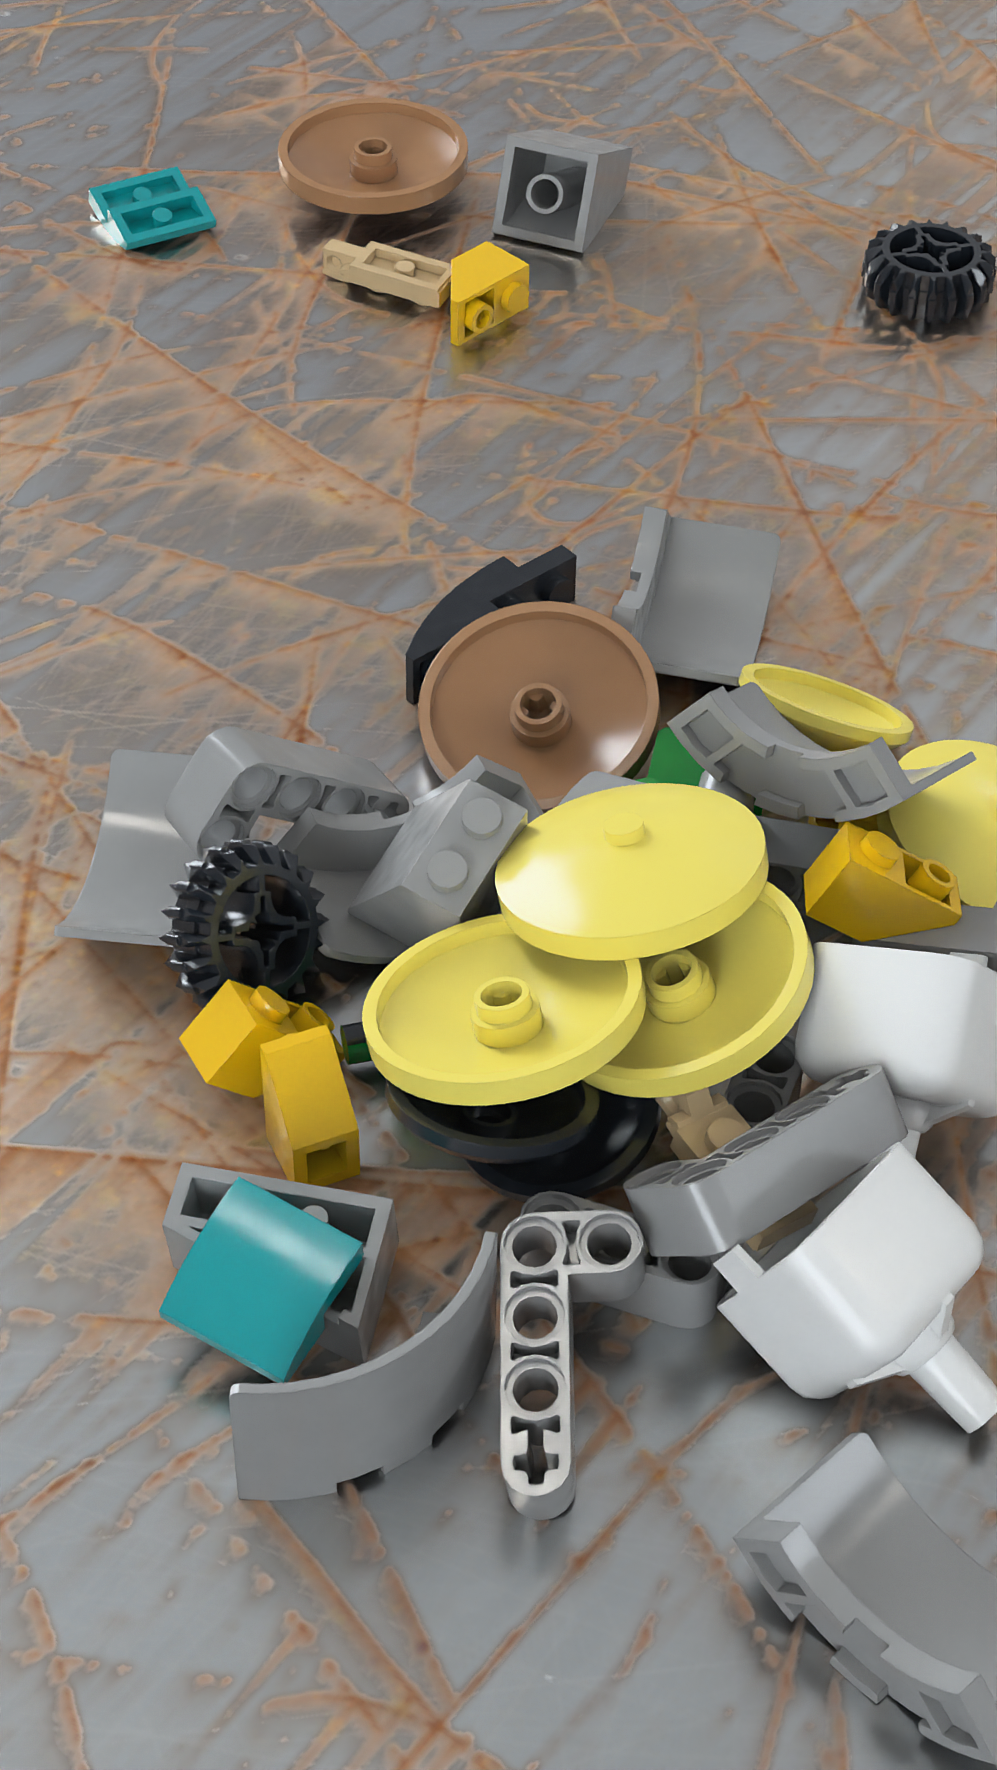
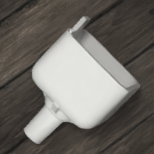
(914, 1015)
(867, 1291)

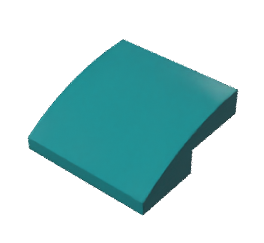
(150, 208)
(261, 1280)

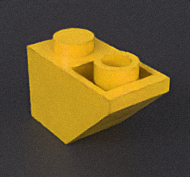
(486, 290)
(878, 889)
(233, 1025)
(309, 1108)

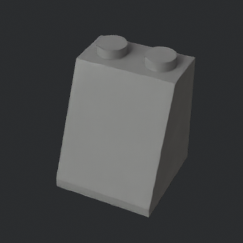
(559, 187)
(441, 864)

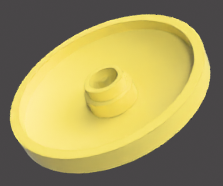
(953, 817)
(632, 871)
(716, 1003)
(495, 1018)

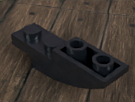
(489, 589)

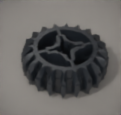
(928, 271)
(223, 897)

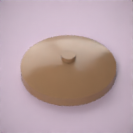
(373, 156)
(543, 695)

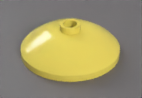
(829, 710)

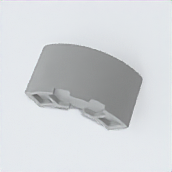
(699, 595)
(762, 753)
(349, 846)
(133, 855)
(380, 1414)
(886, 1592)

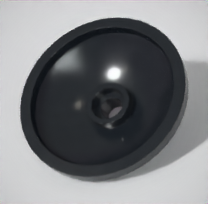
(501, 1132)
(596, 1163)

